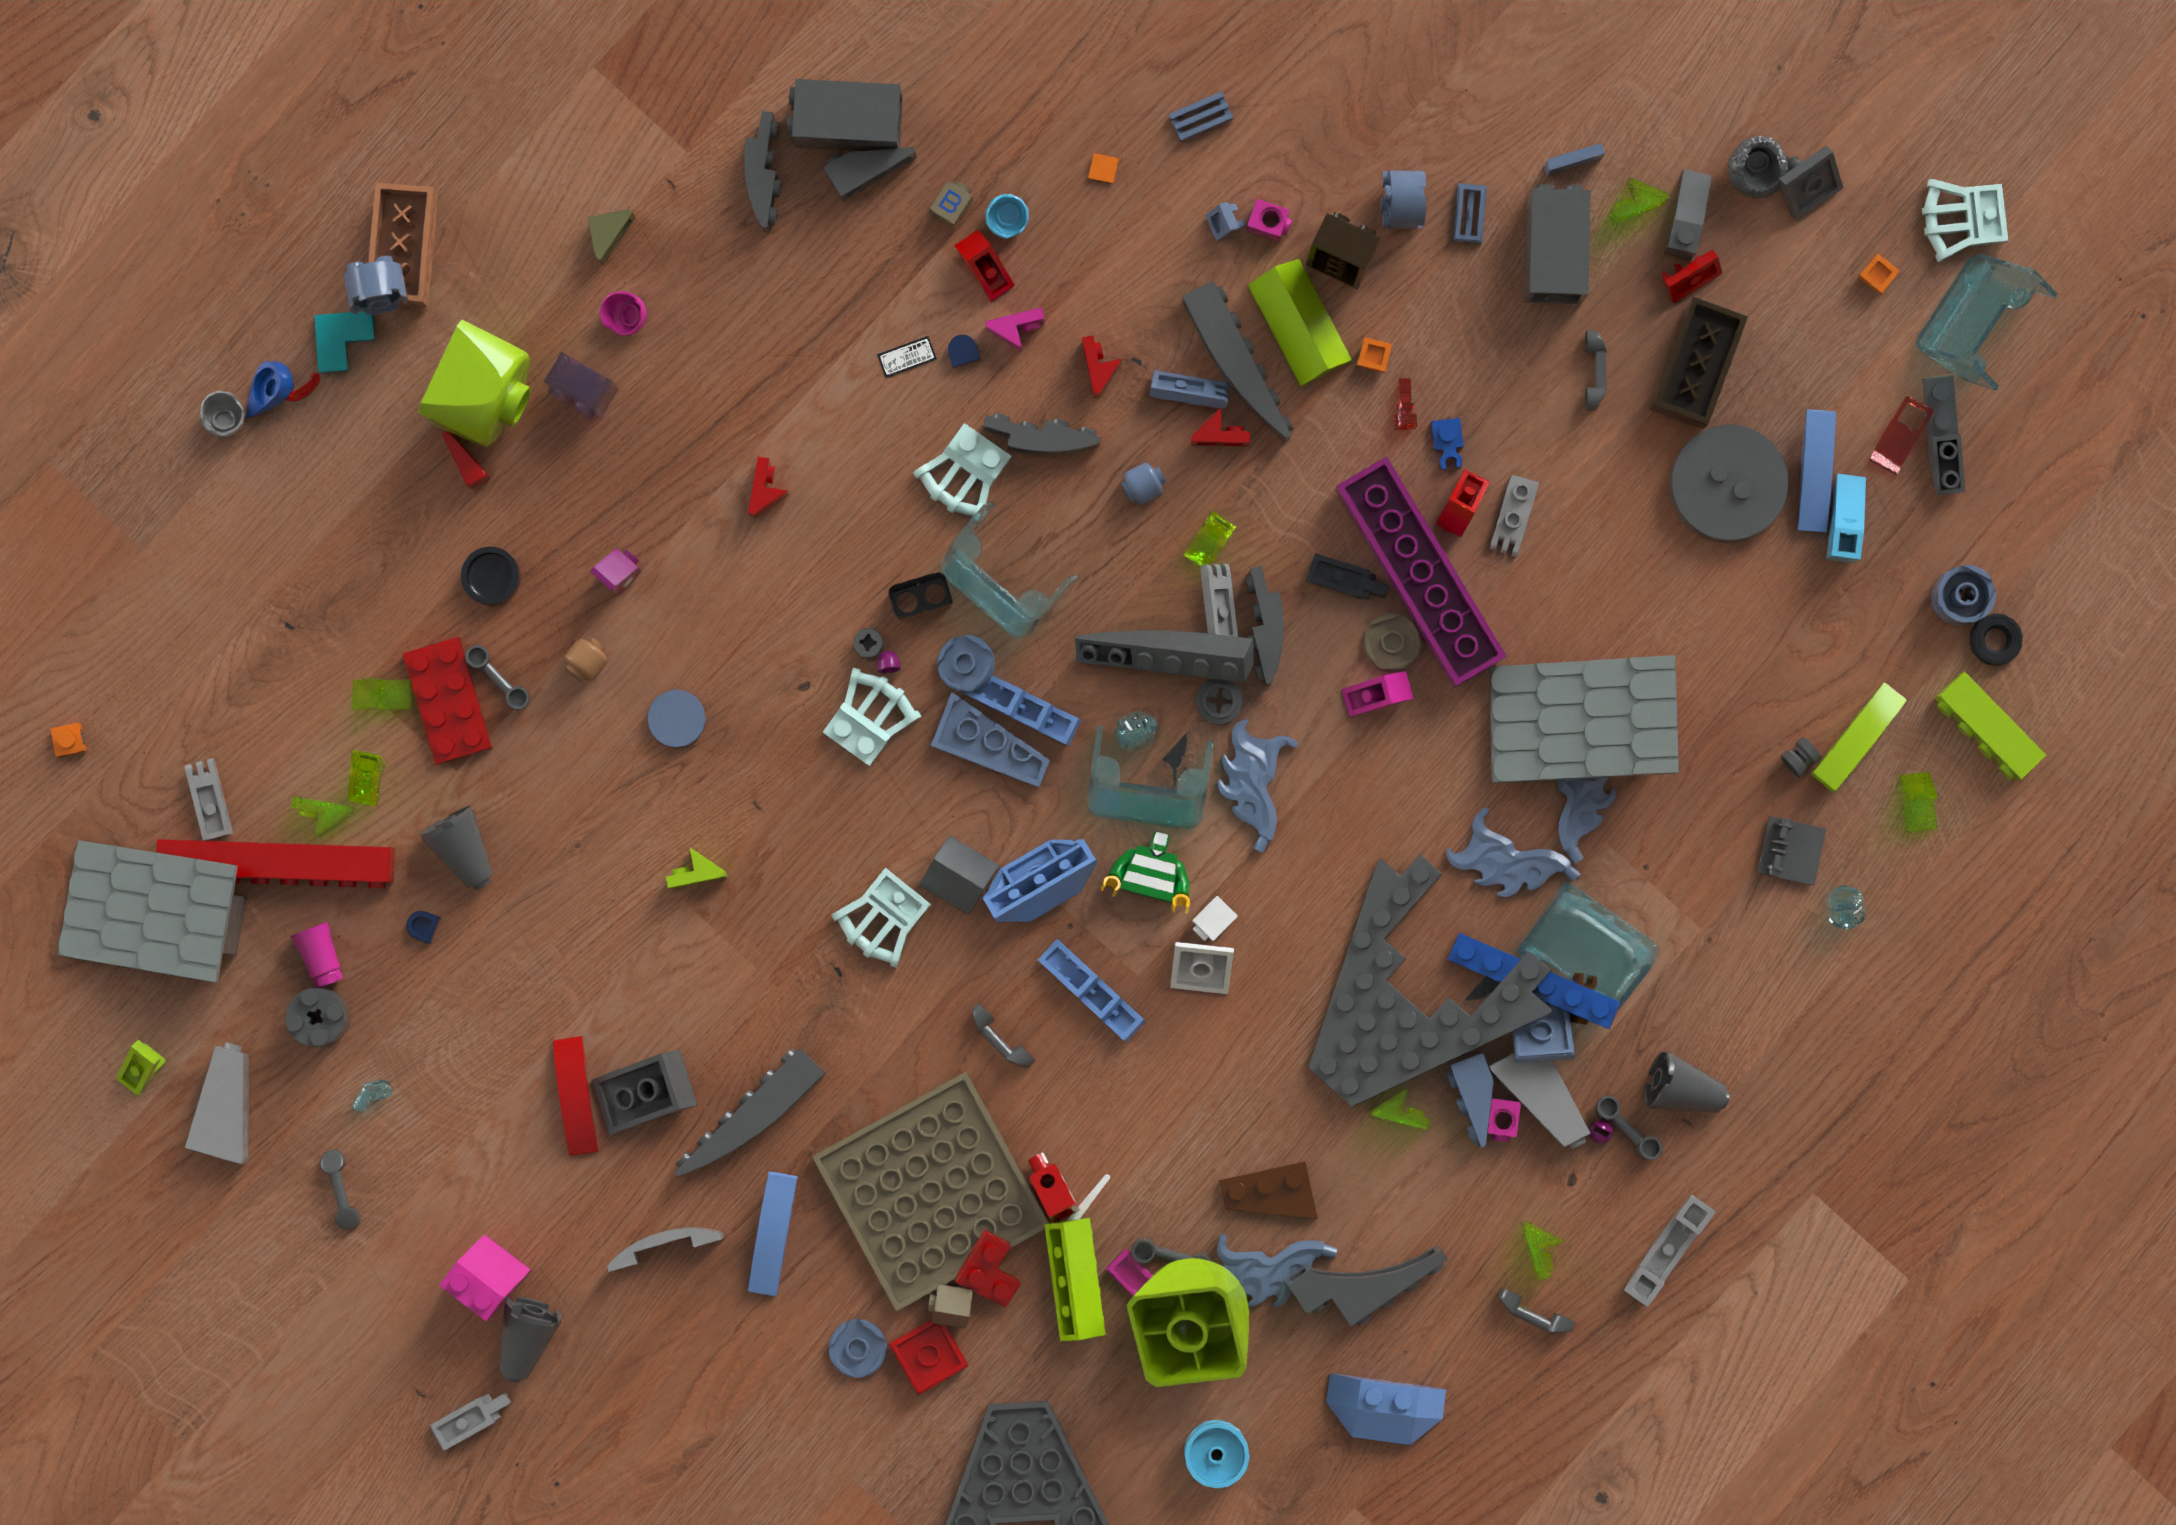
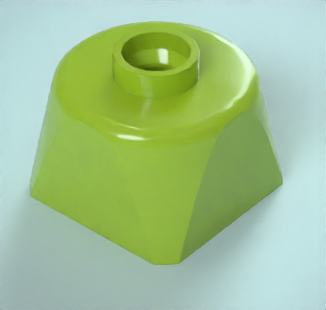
(477, 386)
(1191, 1324)

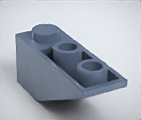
(1475, 1087)

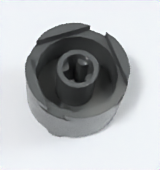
(301, 1020)

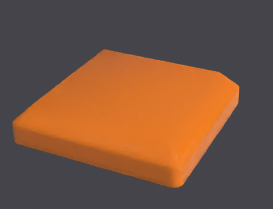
(1103, 168)

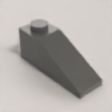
(863, 168)
(1688, 215)

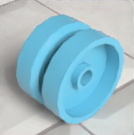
(1224, 1469)

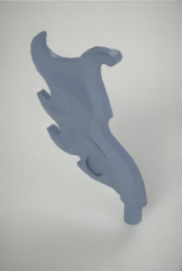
(1248, 778)
(1580, 812)
(1505, 865)
(1265, 1275)

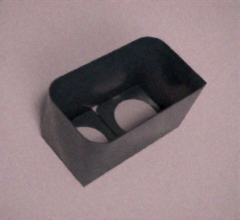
(919, 591)

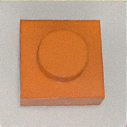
(1878, 274)
(1374, 355)
(68, 740)

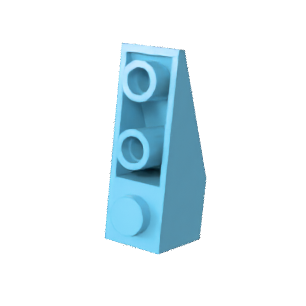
(1847, 519)

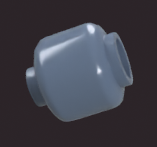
(1143, 483)

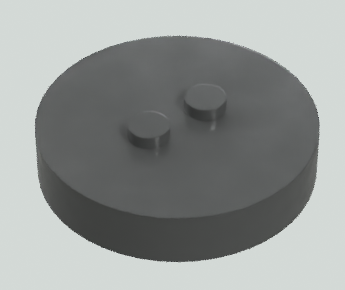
(1728, 483)

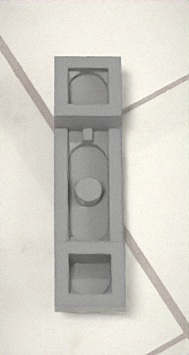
(698, 1236)
(1668, 1250)

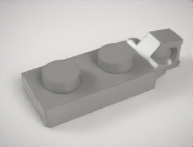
(468, 1420)

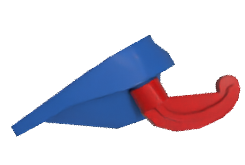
(274, 385)

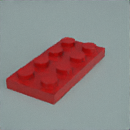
(447, 700)

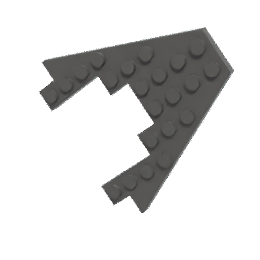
(1381, 1038)
(1023, 1472)

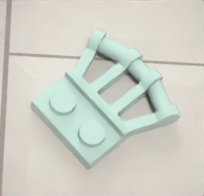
(1983, 215)
(974, 455)
(857, 732)
(894, 901)

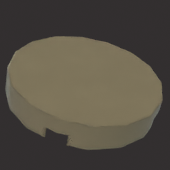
(1392, 642)

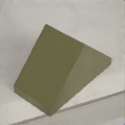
(608, 231)

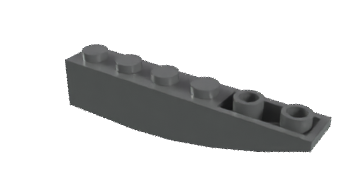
(1233, 355)
(1170, 652)
(758, 1110)

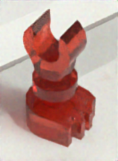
(1405, 419)

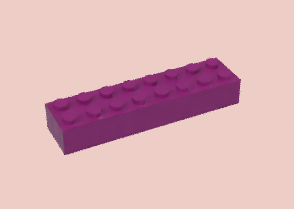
(1420, 572)

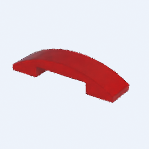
(575, 1096)

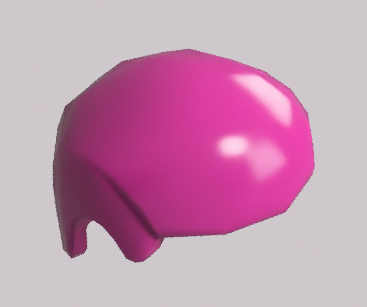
(623, 313)

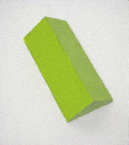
(1299, 322)

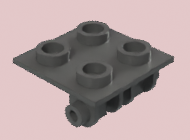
(1791, 850)

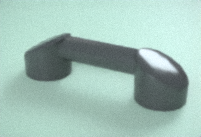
(1596, 345)
(478, 659)
(982, 1020)
(1647, 1148)
(346, 1216)
(1145, 1250)
(1557, 1324)

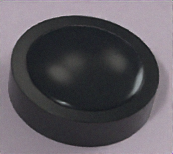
(490, 576)

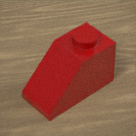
(984, 265)
(1463, 503)

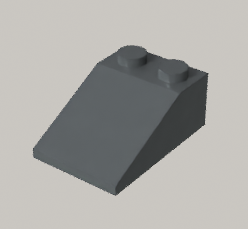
(644, 1092)

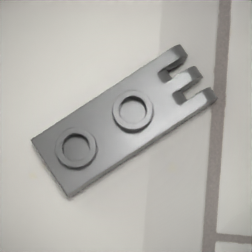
(1514, 514)
(1219, 599)
(209, 801)

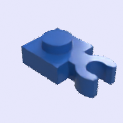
(1448, 438)

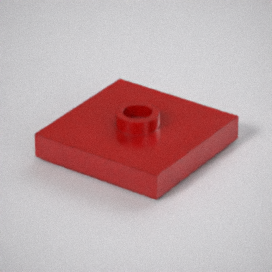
(928, 1356)

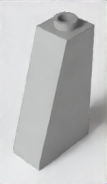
(1544, 1097)
(223, 1107)

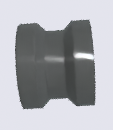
(868, 648)

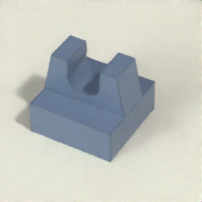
(1223, 220)

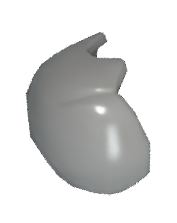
(222, 414)

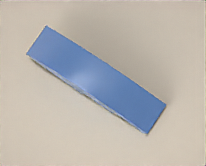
(1816, 470)
(1027, 710)
(1091, 990)
(772, 1233)

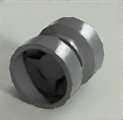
(1801, 757)

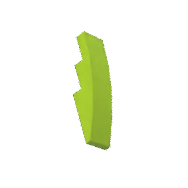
(1858, 737)

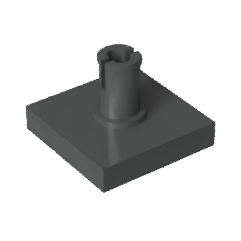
(1810, 182)

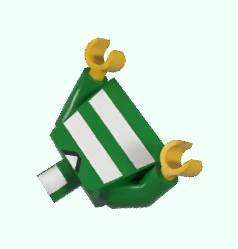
(1151, 873)

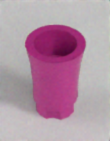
(318, 954)

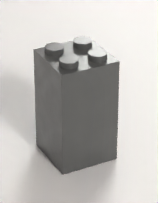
(845, 115)
(1557, 245)

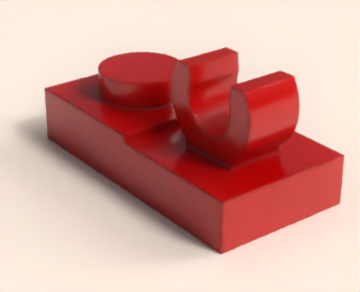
(1695, 275)

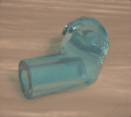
(371, 1091)

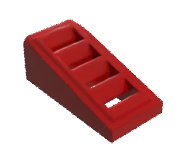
(468, 467)

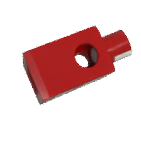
(1057, 1199)

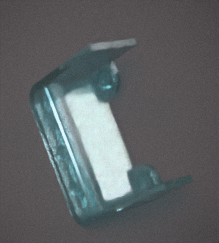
(1972, 309)
(1016, 616)
(1147, 803)

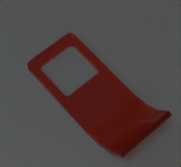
(1899, 439)

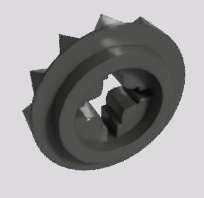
(1228, 711)

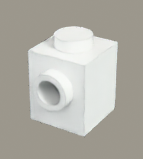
(1213, 919)

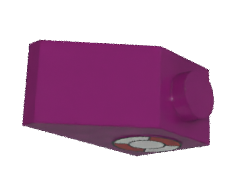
(617, 570)

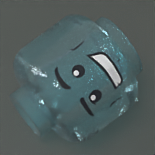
(1136, 731)
(1845, 907)

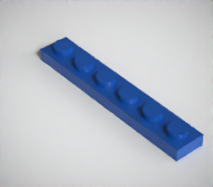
(1553, 990)

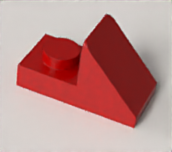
(1099, 373)
(1211, 435)
(762, 496)

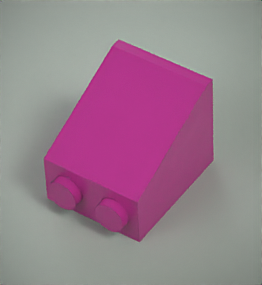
(485, 1278)

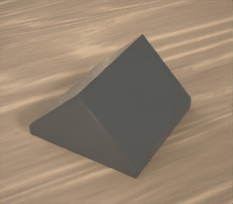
(959, 874)

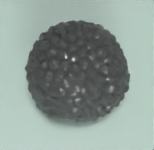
(1757, 167)

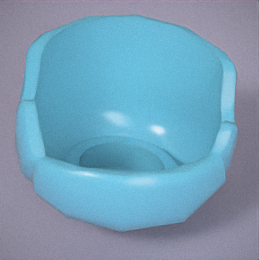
(1006, 216)

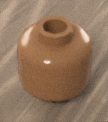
(585, 659)

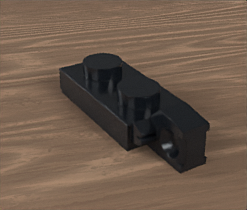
(1344, 578)

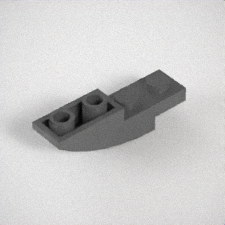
(760, 182)
(1942, 436)
(1053, 440)
(1268, 636)

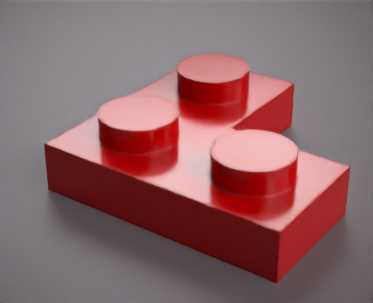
(982, 1273)

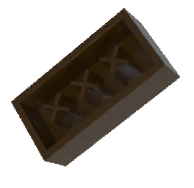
(1343, 250)
(1698, 363)

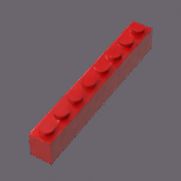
(293, 861)

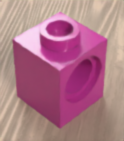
(1263, 209)
(1512, 1108)

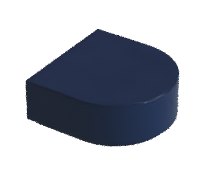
(963, 351)
(422, 926)

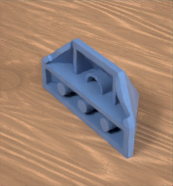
(1040, 880)
(1384, 1408)

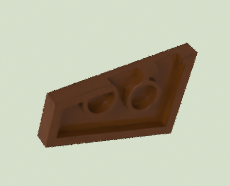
(1271, 1191)

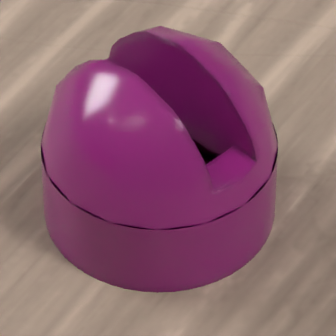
(888, 662)
(1596, 1137)

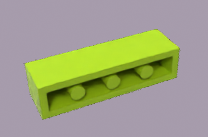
(1989, 726)
(1075, 1279)

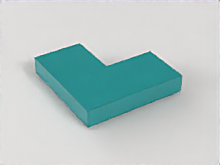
(334, 333)

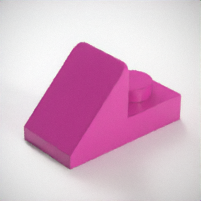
(1007, 327)

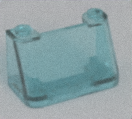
(1591, 940)

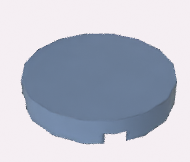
(966, 663)
(676, 718)
(857, 1348)

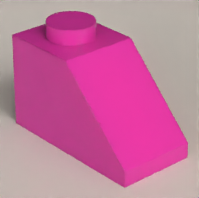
(1377, 693)

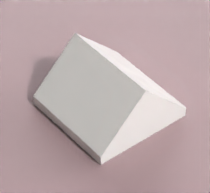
(1201, 968)

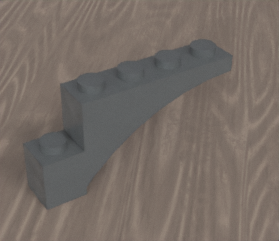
(1361, 1292)

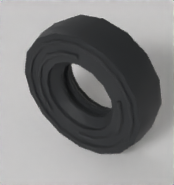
(1990, 656)

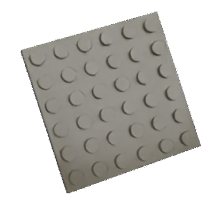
(927, 1189)

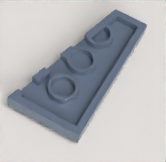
(980, 740)

